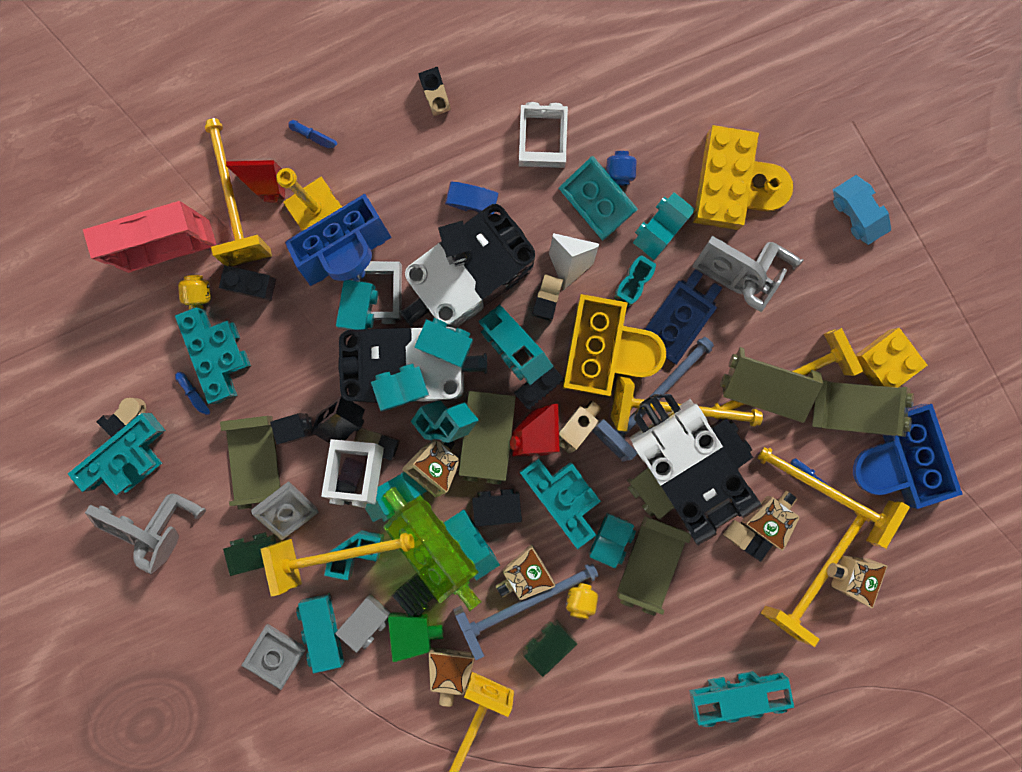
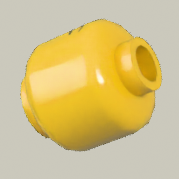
(194, 291)
(582, 601)

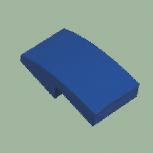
(470, 197)

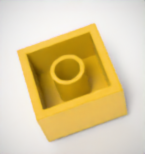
(890, 359)

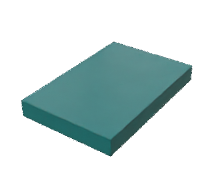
(598, 198)

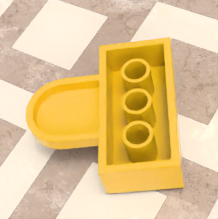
(727, 178)
(606, 347)

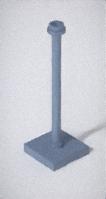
(615, 439)
(473, 629)

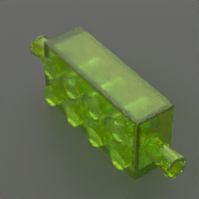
(435, 554)

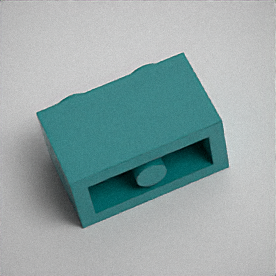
(356, 305)
(444, 343)

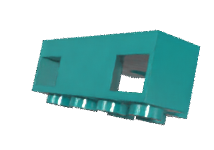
(509, 339)
(212, 353)
(122, 459)
(565, 497)
(741, 699)

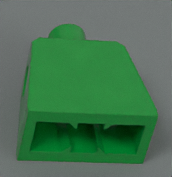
(411, 635)

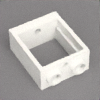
(543, 159)
(395, 268)
(371, 478)

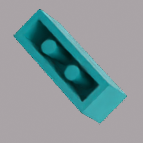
(319, 633)

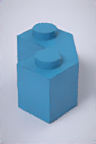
(856, 201)

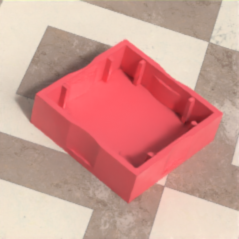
(150, 237)

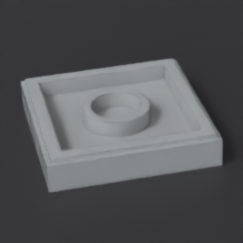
(284, 511)
(274, 656)

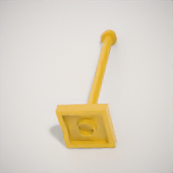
(308, 203)
(242, 249)
(840, 353)
(625, 401)
(885, 522)
(283, 567)
(791, 622)
(487, 695)

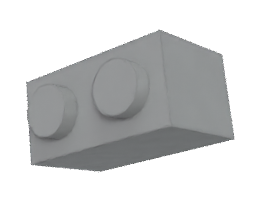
(363, 623)

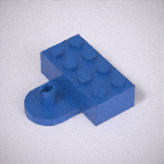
(339, 243)
(910, 463)

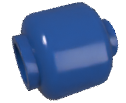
(621, 168)

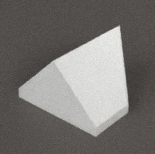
(571, 257)

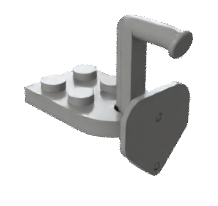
(743, 273)
(146, 539)

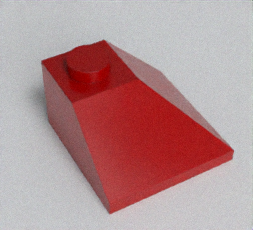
(259, 177)
(537, 433)

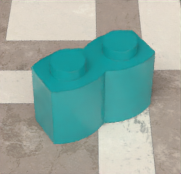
(637, 276)
(399, 388)
(611, 540)

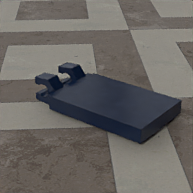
(683, 315)

